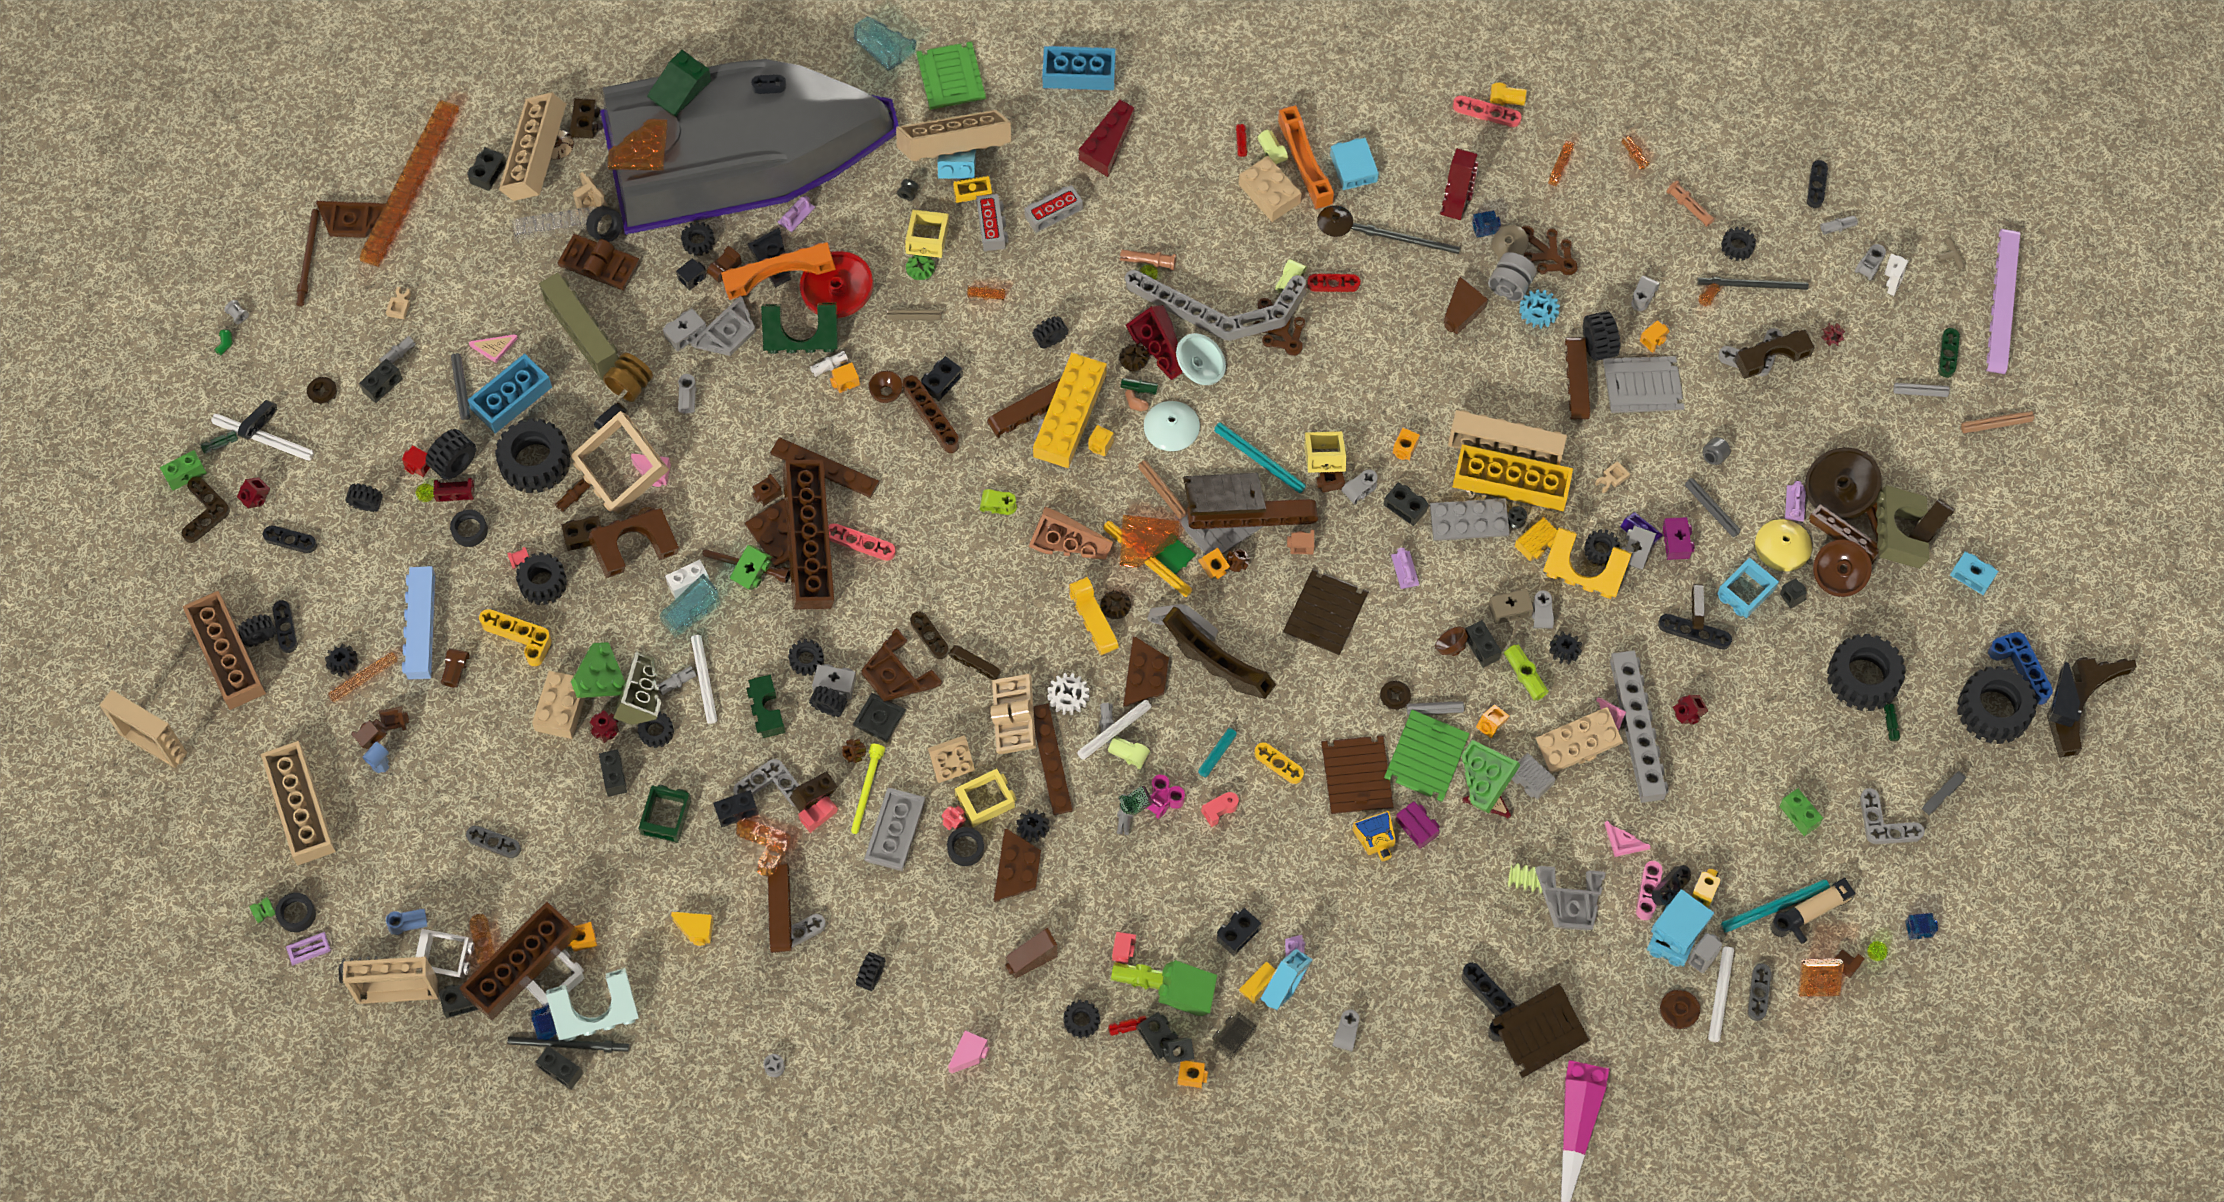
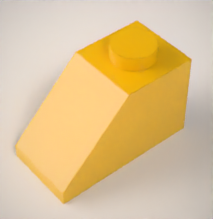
(694, 926)

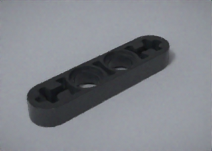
(1693, 635)

